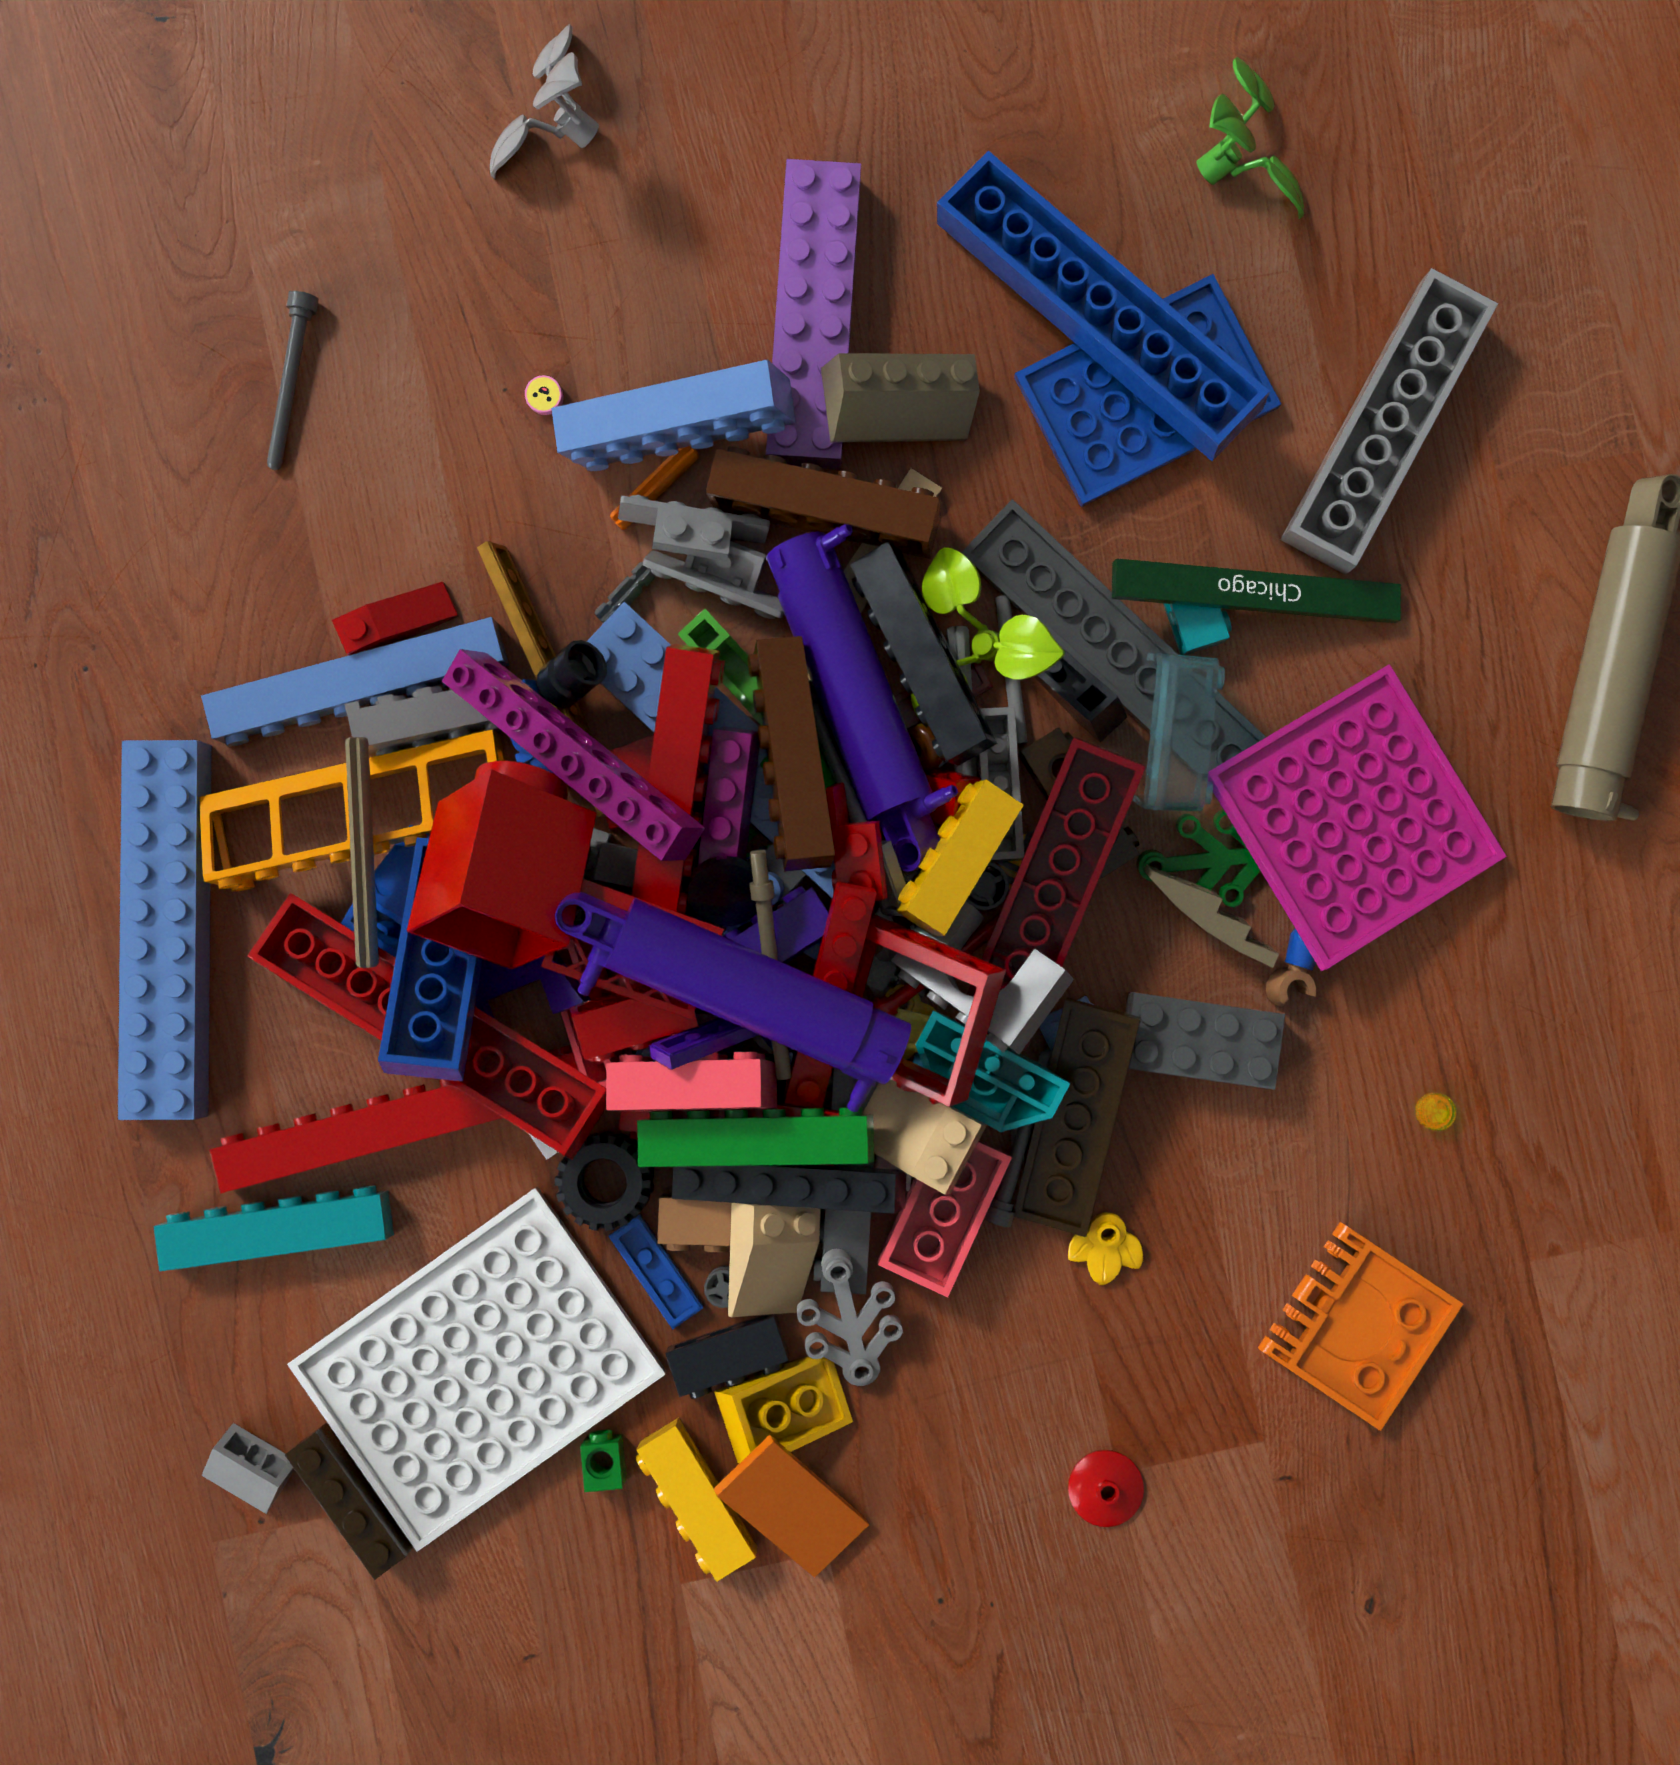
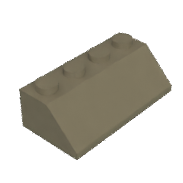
(900, 397)

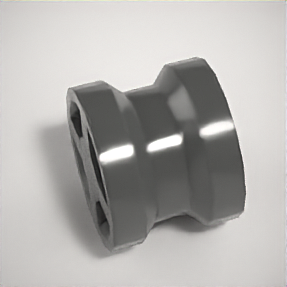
(718, 1295)

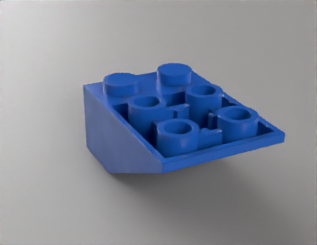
(391, 892)

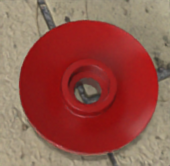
(1101, 1470)

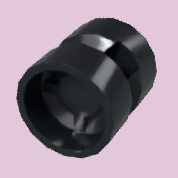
(572, 674)
(990, 889)

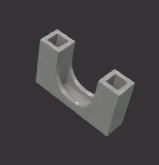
(1019, 1005)

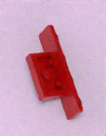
(856, 846)

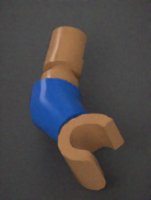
(1299, 963)

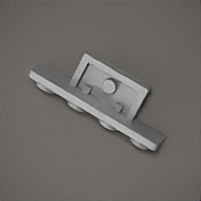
(692, 529)
(731, 579)

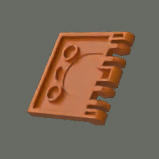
(1366, 1330)

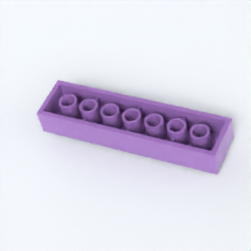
(814, 299)

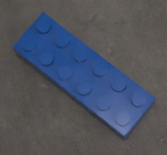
(428, 1001)

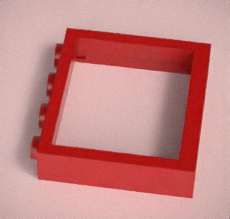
(955, 963)

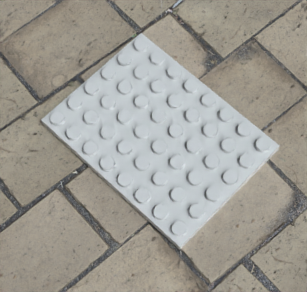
(477, 1368)

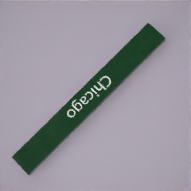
(1255, 591)

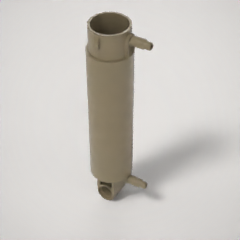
(1620, 655)

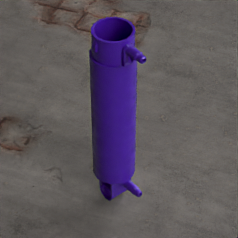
(856, 694)
(740, 988)

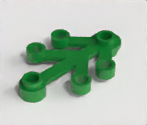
(1217, 859)

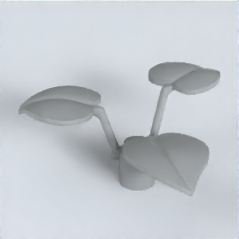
(571, 119)

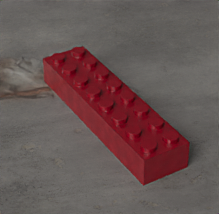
(1064, 858)

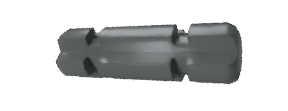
(626, 591)

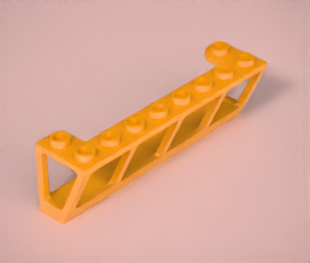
(275, 790)

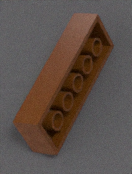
(823, 501)

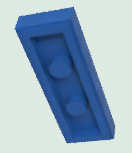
(656, 1271)

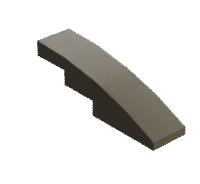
(1202, 907)

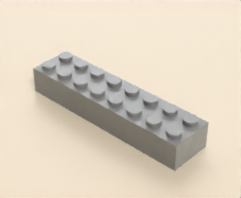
(1389, 421)

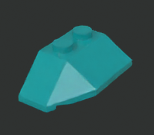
(1006, 1086)

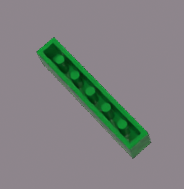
(755, 1140)

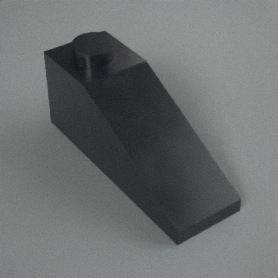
(1083, 696)

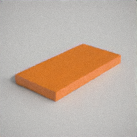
(791, 1506)

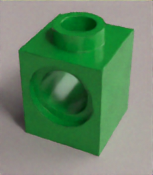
(599, 1477)

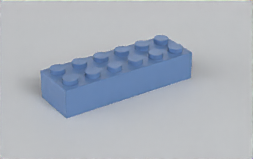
(674, 416)

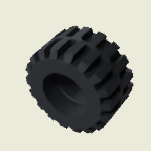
(587, 1208)

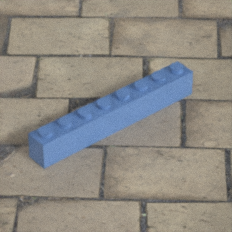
(325, 687)

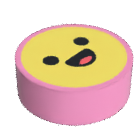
(543, 394)

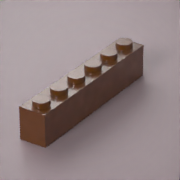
(792, 754)

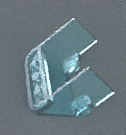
(1181, 733)

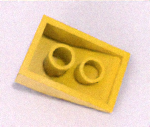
(790, 1405)

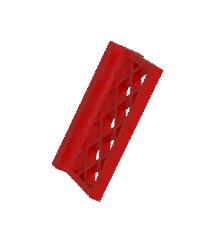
(623, 902)

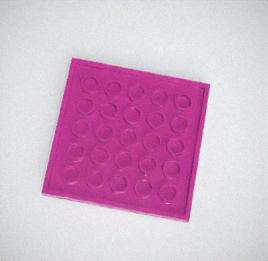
(1355, 817)

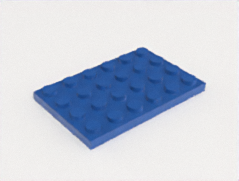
(1104, 430)

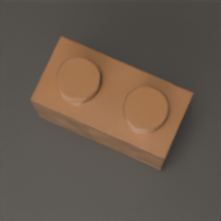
(694, 1223)

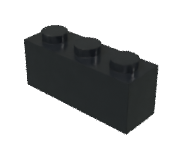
(727, 1355)

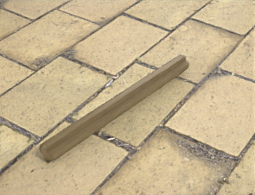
(362, 852)

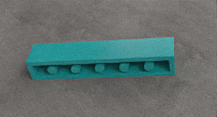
(273, 1230)

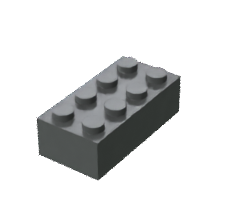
(1206, 1040)

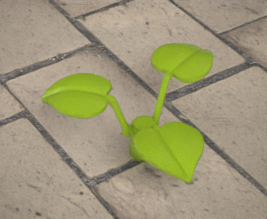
(1024, 642)

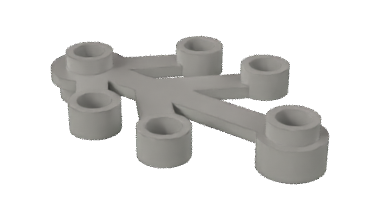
(850, 1326)

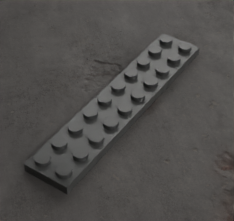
(1086, 622)

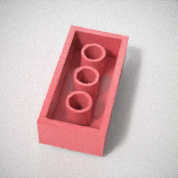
(703, 1084)
(939, 1228)

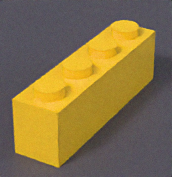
(959, 858)
(688, 1488)

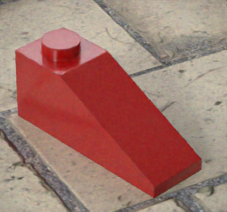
(394, 618)

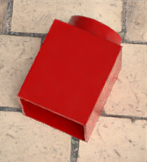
(502, 865)

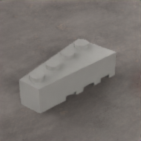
(414, 721)

